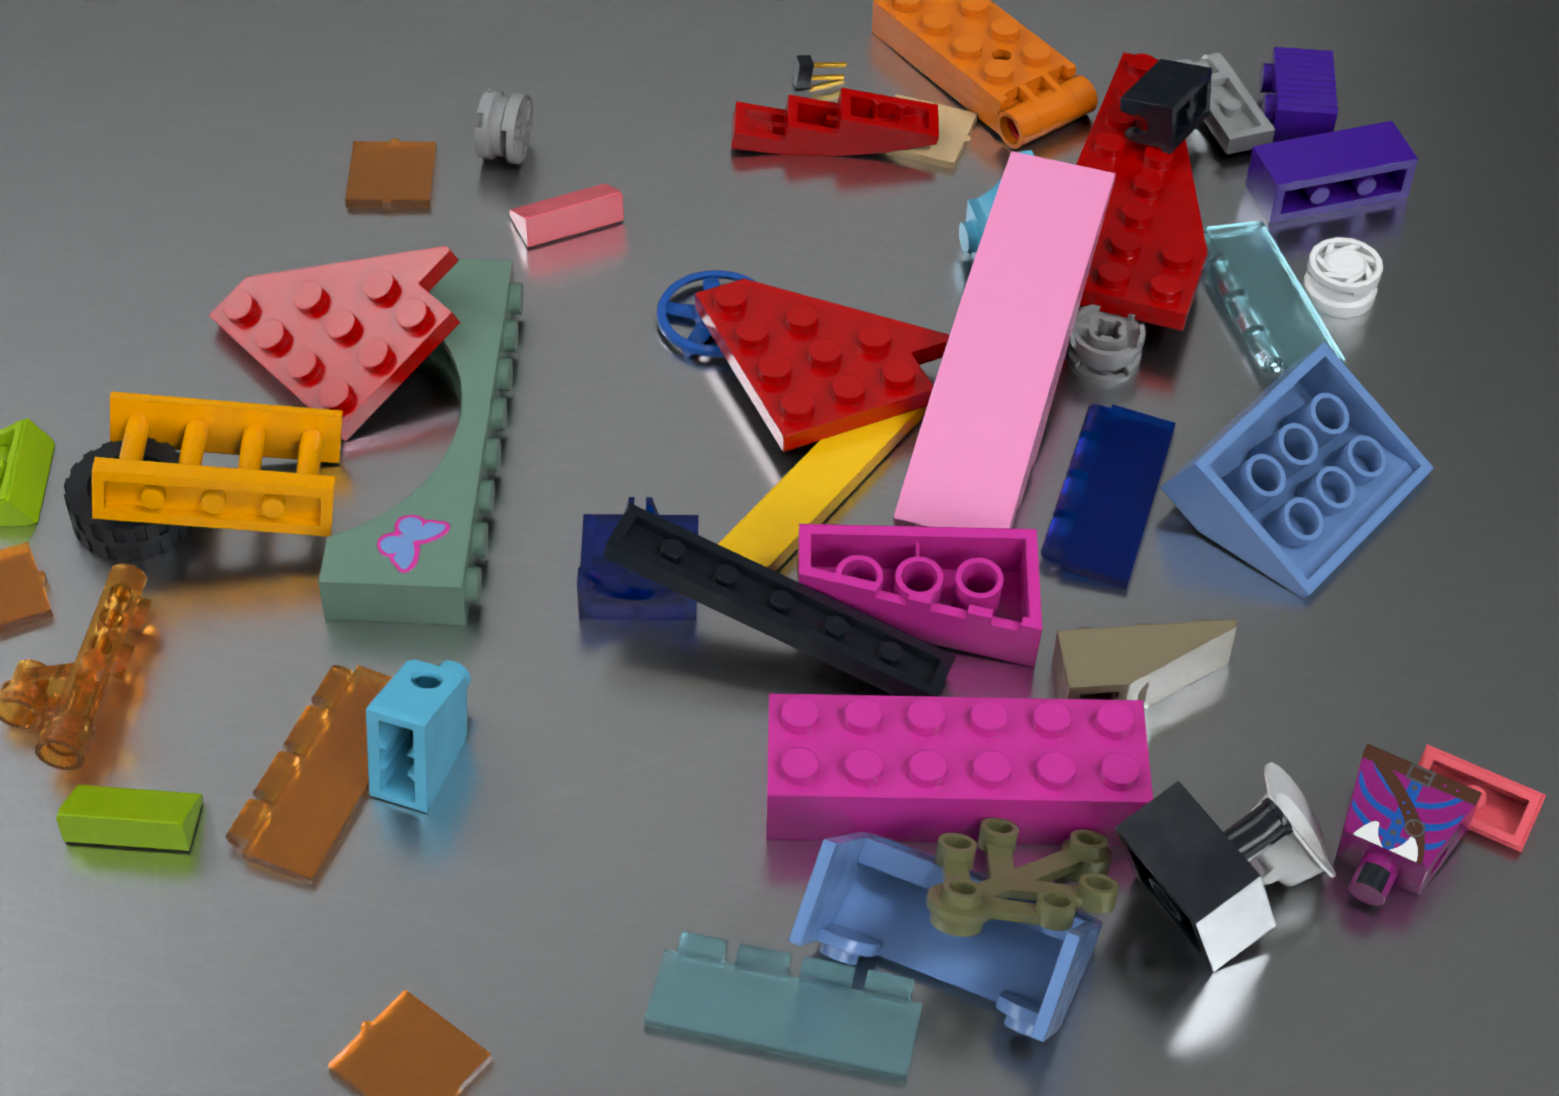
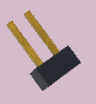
(804, 68)

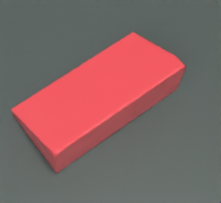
(568, 214)
(1505, 807)

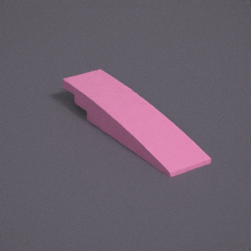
(1006, 347)

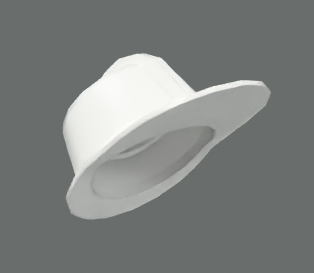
(1304, 850)

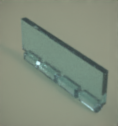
(1263, 295)
(797, 1017)

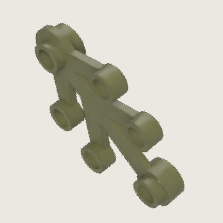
(963, 906)

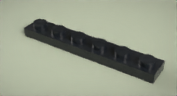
(777, 605)

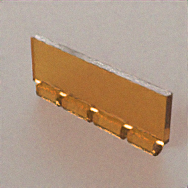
(315, 782)

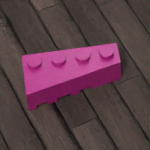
(935, 583)

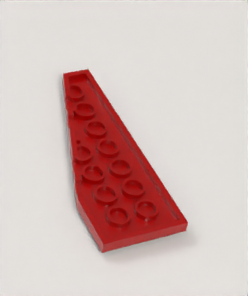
(1153, 227)

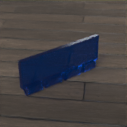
(1108, 494)

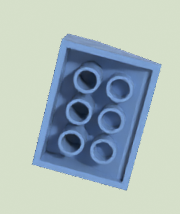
(1300, 474)

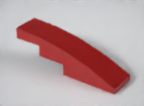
(852, 126)

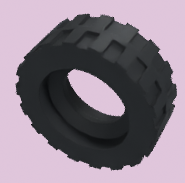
(112, 537)

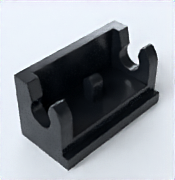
(1172, 100)

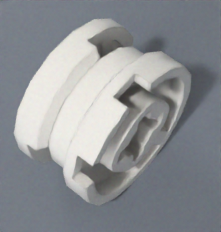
(1342, 278)

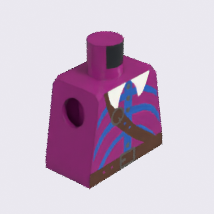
(1401, 825)

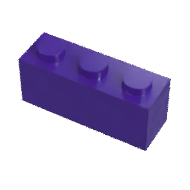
(1331, 172)

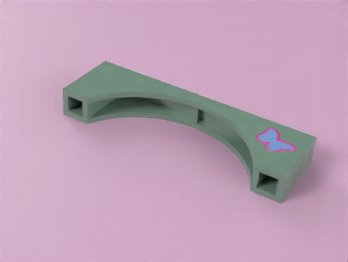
(423, 552)

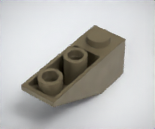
(1139, 659)

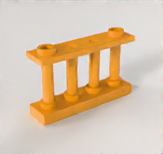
(214, 495)

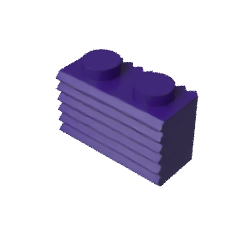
(1299, 92)

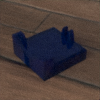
(618, 593)

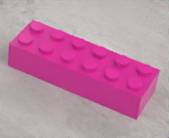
(949, 763)

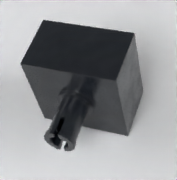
(1202, 872)

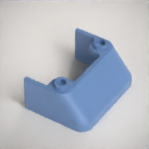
(872, 902)

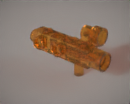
(74, 690)

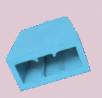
(416, 732)

